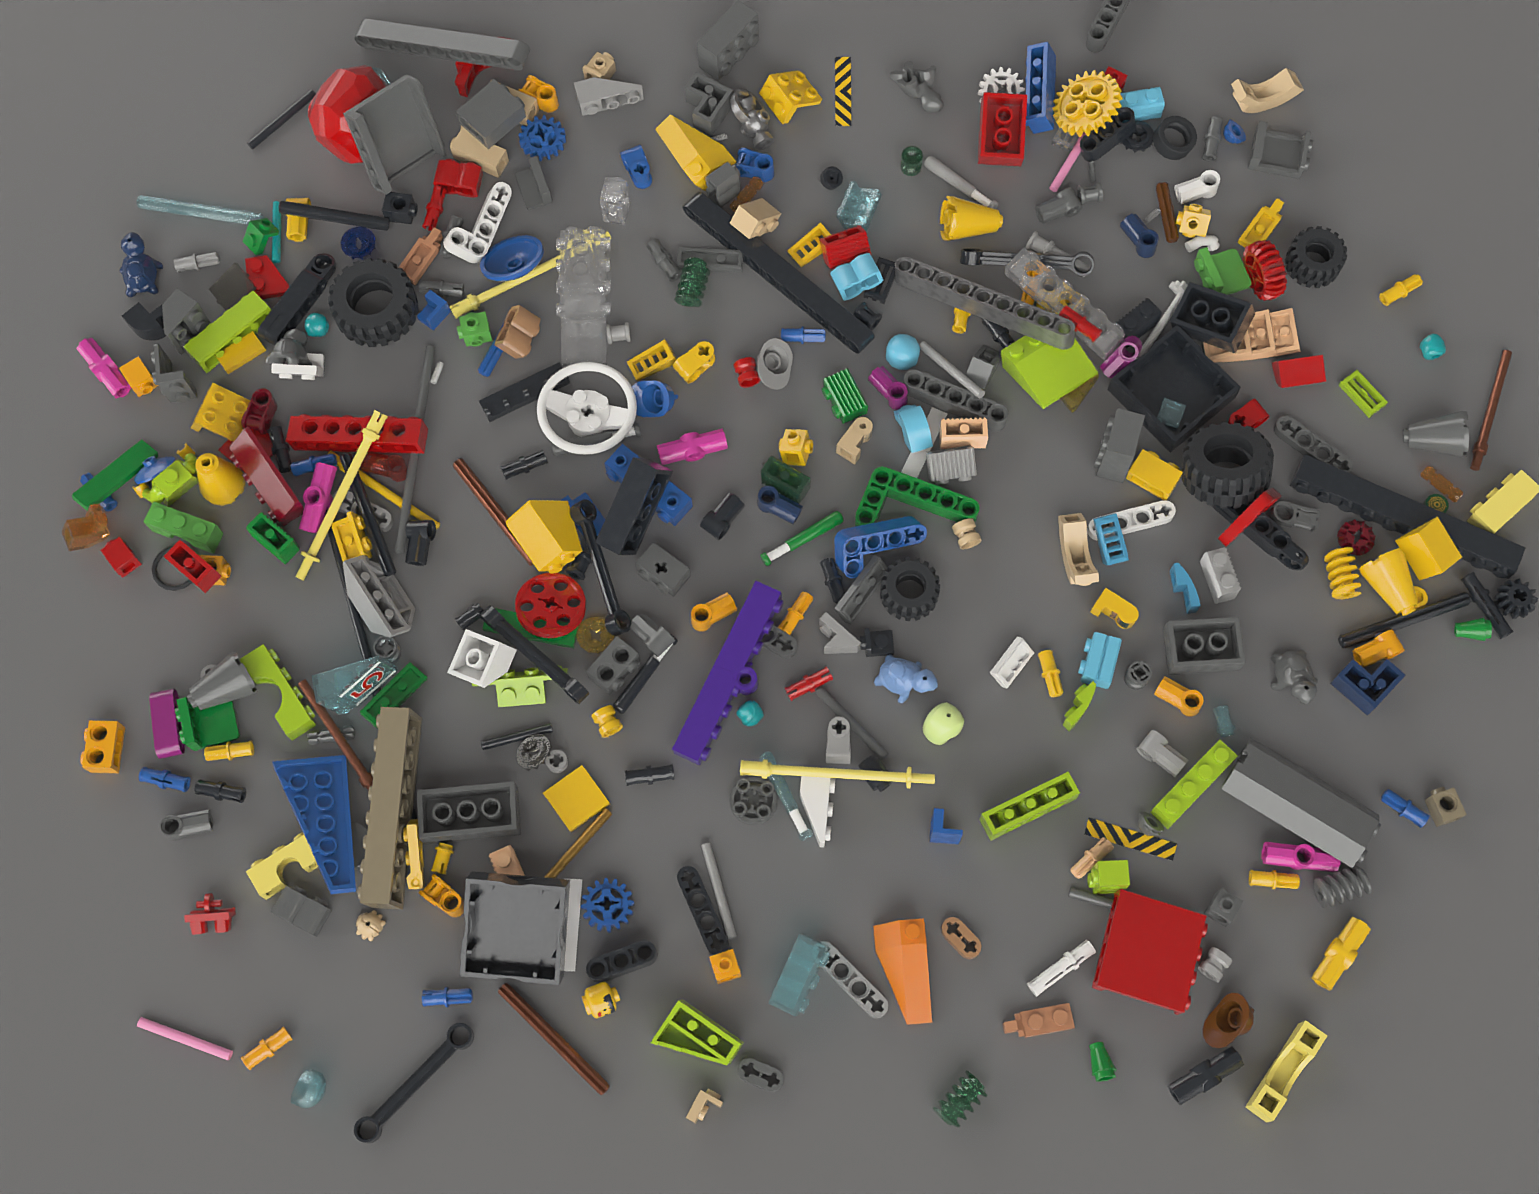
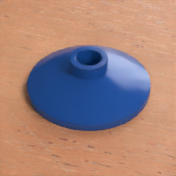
(152, 468)

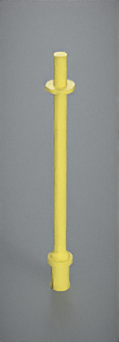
(472, 302)
(370, 435)
(766, 769)

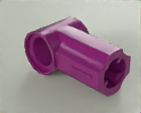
(1121, 357)
(889, 386)

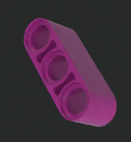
(165, 724)

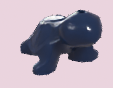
(138, 268)

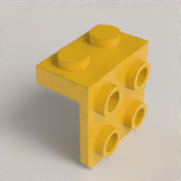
(787, 92)

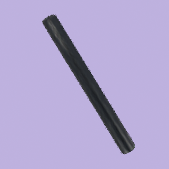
(369, 519)
(1399, 621)

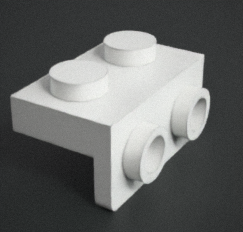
(305, 371)

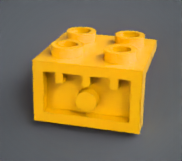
(221, 412)

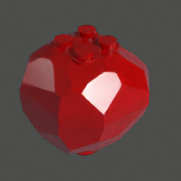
(336, 96)

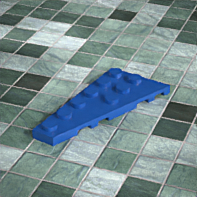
(321, 804)

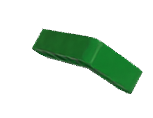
(911, 497)

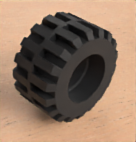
(1320, 242)
(910, 571)

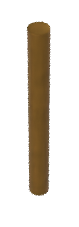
(579, 844)

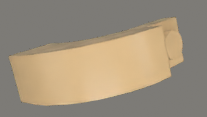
(1267, 94)
(1075, 550)

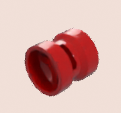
(747, 373)

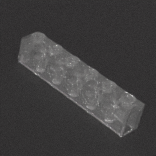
(1050, 300)

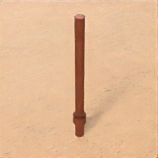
(1480, 447)
(366, 778)

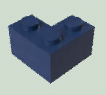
(1365, 689)

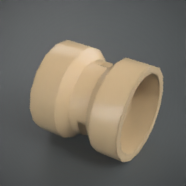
(966, 533)

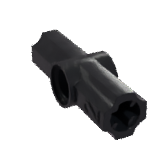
(1205, 1075)

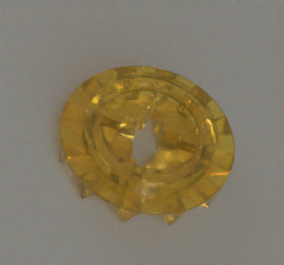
(584, 635)

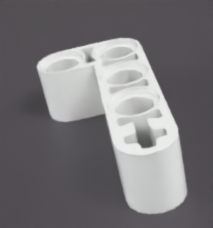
(484, 221)

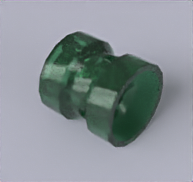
(911, 161)

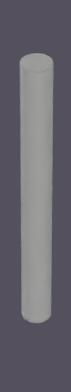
(952, 370)
(719, 891)

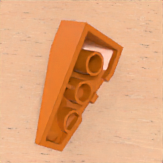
(904, 958)

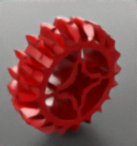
(1265, 270)

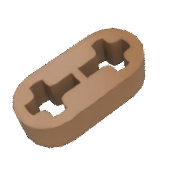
(965, 934)

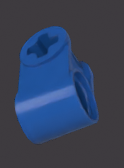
(750, 164)
(637, 166)

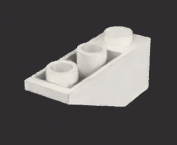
(815, 799)

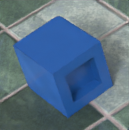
(434, 311)

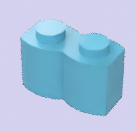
(856, 276)

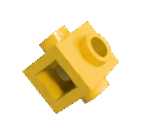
(1198, 226)
(795, 447)

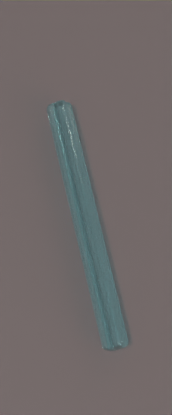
(197, 210)

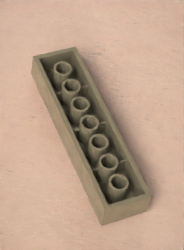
(390, 808)

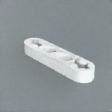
(1133, 524)

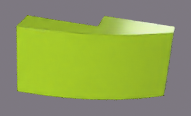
(1082, 700)

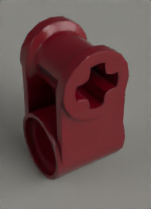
(259, 415)

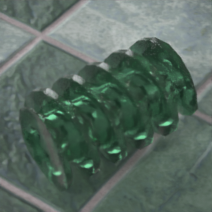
(692, 282)
(961, 1100)

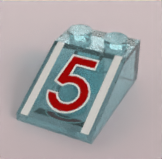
(351, 684)

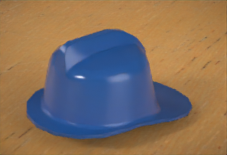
(653, 398)

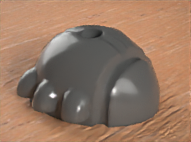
(1149, 824)

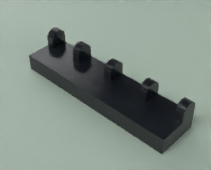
(519, 393)

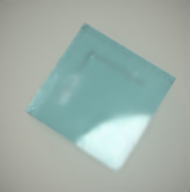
(1171, 412)

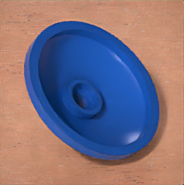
(512, 258)

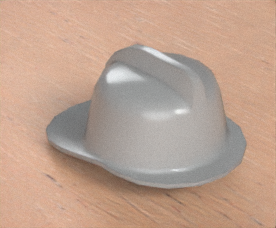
(775, 363)

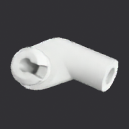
(1210, 241)

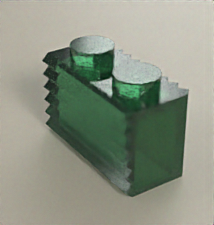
(785, 479)

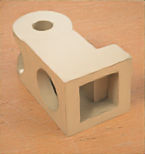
(854, 437)

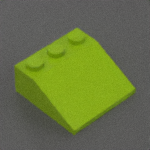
(1046, 370)

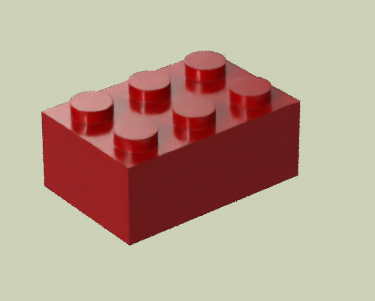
(1002, 129)

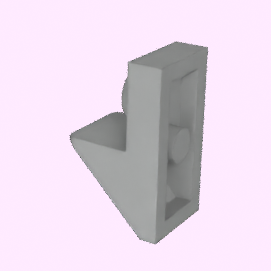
(842, 640)

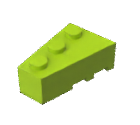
(697, 1034)

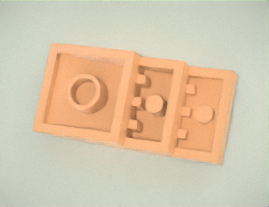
(1266, 337)

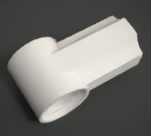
(1197, 188)

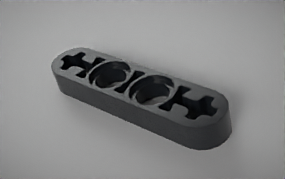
(702, 911)

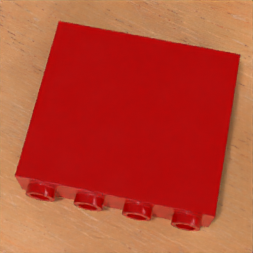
(1150, 951)

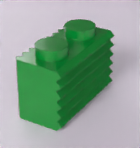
(845, 396)
(273, 538)

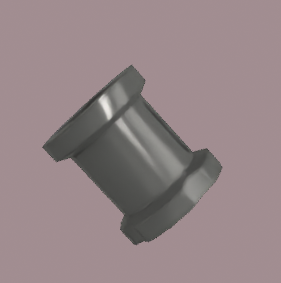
(1090, 193)

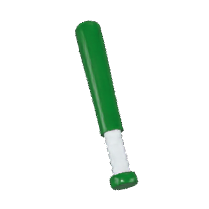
(815, 530)

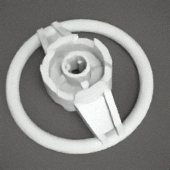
(574, 407)

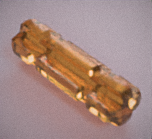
(747, 193)
(1441, 483)

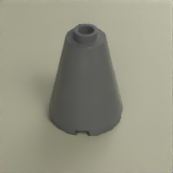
(1440, 434)
(222, 684)

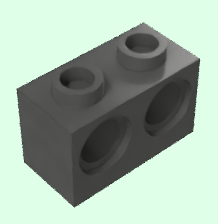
(608, 663)

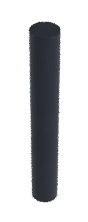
(515, 737)

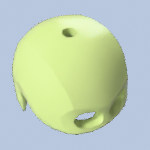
(939, 727)

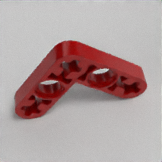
(1260, 505)

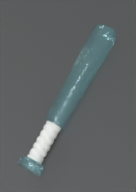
(787, 799)

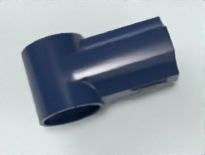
(1139, 235)
(780, 506)

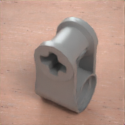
(838, 745)

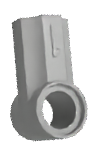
(1156, 749)

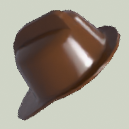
(1228, 1020)

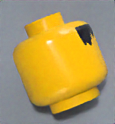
(600, 999)

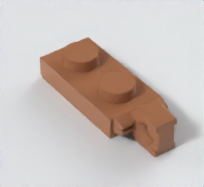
(422, 255)
(1041, 1021)

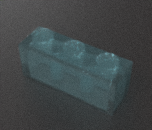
(799, 975)

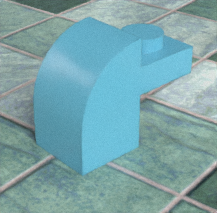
(914, 427)

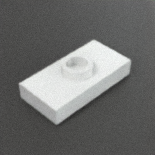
(1012, 662)

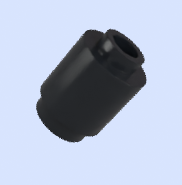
(874, 764)

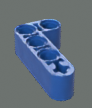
(906, 532)

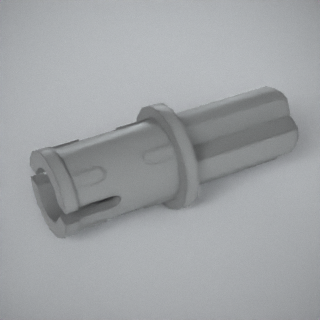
(196, 261)

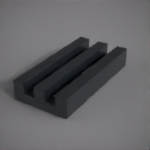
(875, 295)

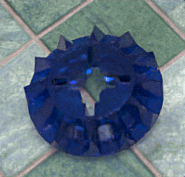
(349, 239)

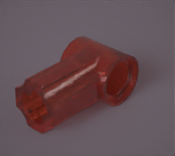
(384, 464)

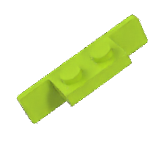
(521, 687)

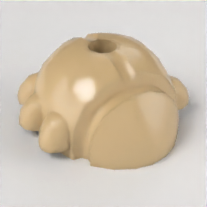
(371, 931)

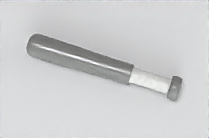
(958, 182)

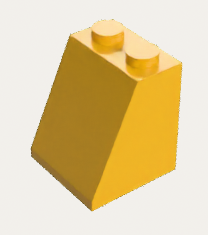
(546, 533)

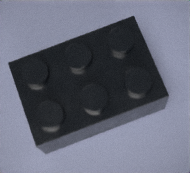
(1213, 317)

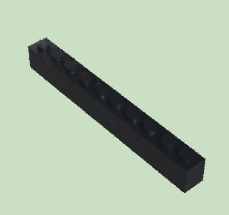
(1403, 514)

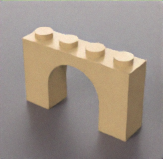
(492, 161)

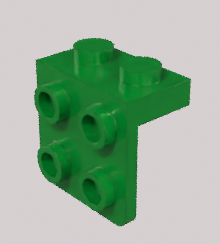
(206, 726)

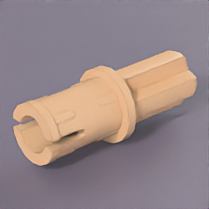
(1091, 857)

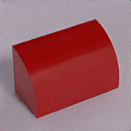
(1299, 371)

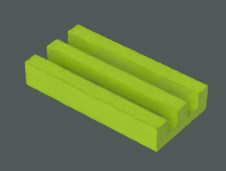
(1360, 396)

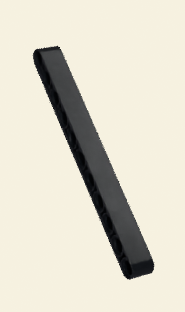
(780, 274)

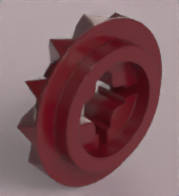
(1345, 538)

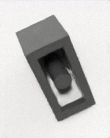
(983, 366)

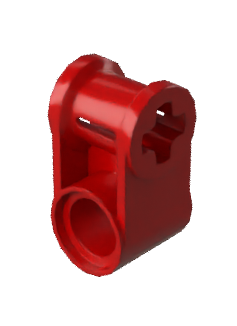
(1250, 415)

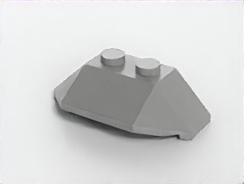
(377, 597)

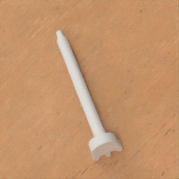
(1179, 289)

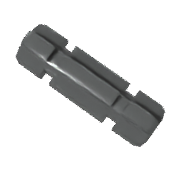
(324, 735)

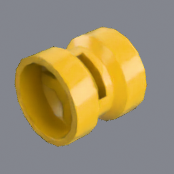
(607, 722)

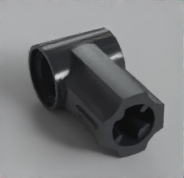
(719, 521)
(419, 535)

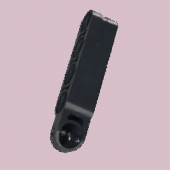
(298, 298)
(1266, 539)

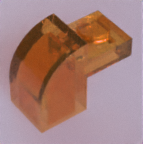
(86, 531)

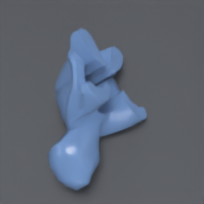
(901, 675)

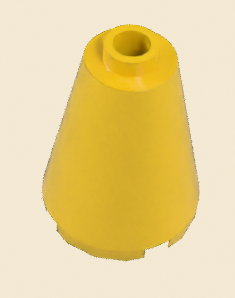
(967, 219)
(219, 479)
(1392, 581)

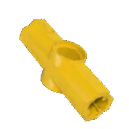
(1341, 953)

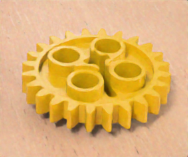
(1087, 103)

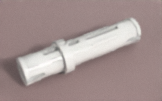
(1055, 972)

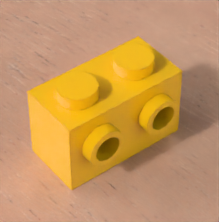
(1154, 474)

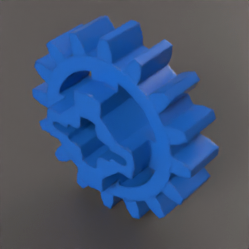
(551, 132)
(596, 905)

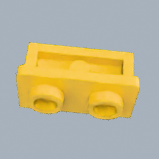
(351, 537)

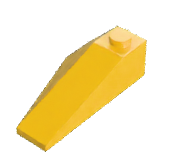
(693, 150)

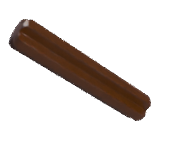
(1167, 212)

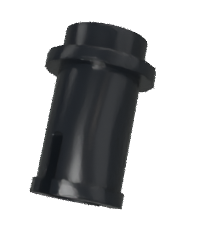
(469, 616)

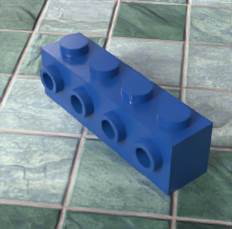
(1040, 87)
(673, 503)

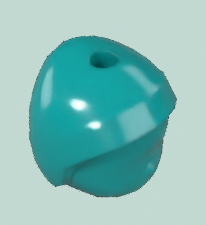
(316, 325)
(1432, 347)
(750, 713)

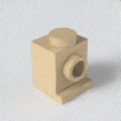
(600, 66)

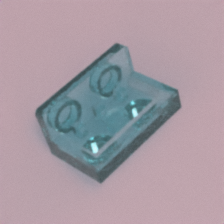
(858, 206)

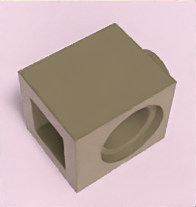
(1440, 815)

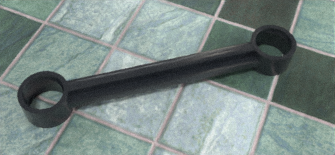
(600, 567)
(571, 686)
(413, 1083)

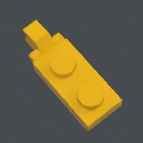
(1262, 224)
(414, 856)

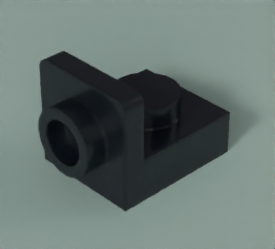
(877, 643)

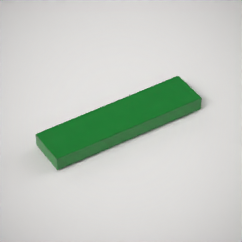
(114, 475)
(565, 641)

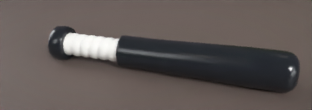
(638, 682)

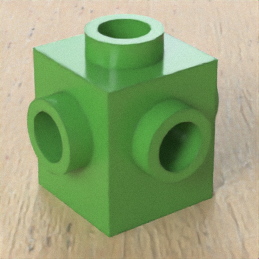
(474, 329)

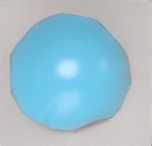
(902, 351)

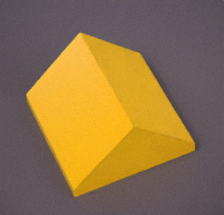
(1429, 549)

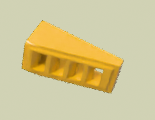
(806, 240)
(648, 354)

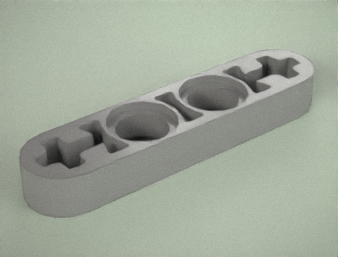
(852, 977)

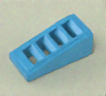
(1118, 537)

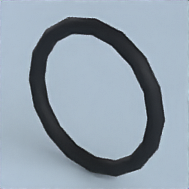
(156, 578)

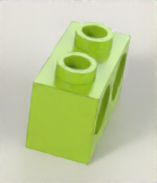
(1109, 877)

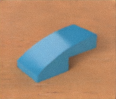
(1182, 583)

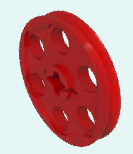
(554, 613)

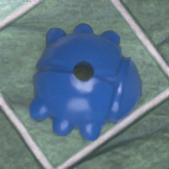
(1234, 133)

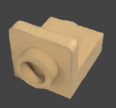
(699, 1106)

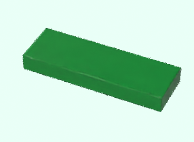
(395, 692)

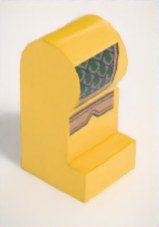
(1116, 608)

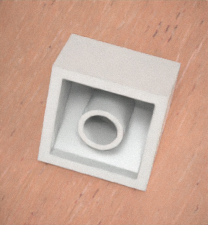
(481, 659)

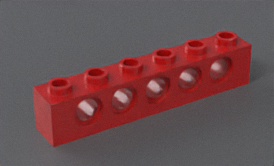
(301, 436)

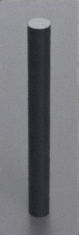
(280, 120)

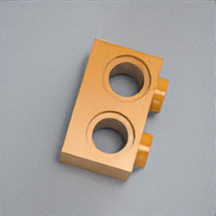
(110, 746)

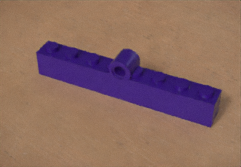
(727, 673)

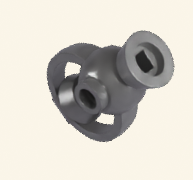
(753, 118)

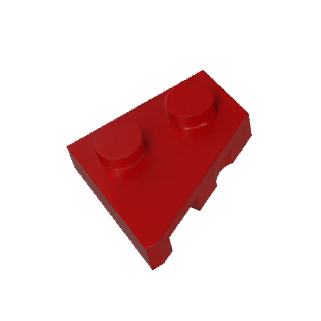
(265, 277)

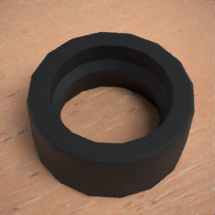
(1181, 125)

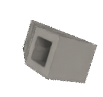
(605, 94)

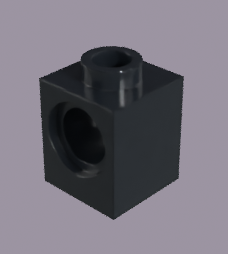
(396, 200)

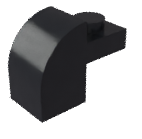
(145, 324)

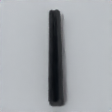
(334, 215)

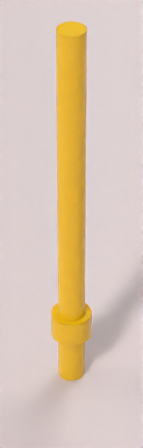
(387, 493)

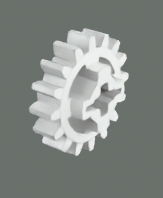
(995, 84)

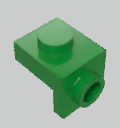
(258, 234)

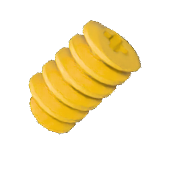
(1340, 573)

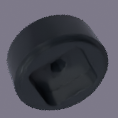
(831, 178)

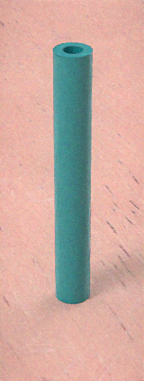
(276, 240)

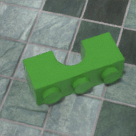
(173, 522)

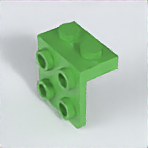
(1222, 271)

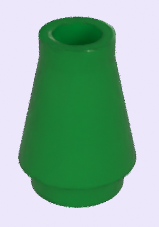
(1474, 629)
(1101, 1063)

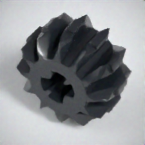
(1522, 605)

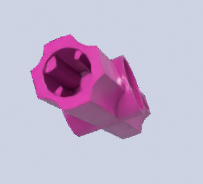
(103, 367)
(692, 446)
(320, 486)
(1286, 856)

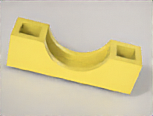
(1291, 1060)

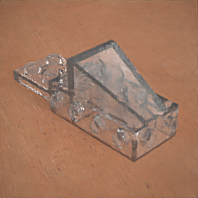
(583, 294)

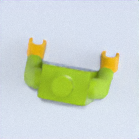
(172, 481)

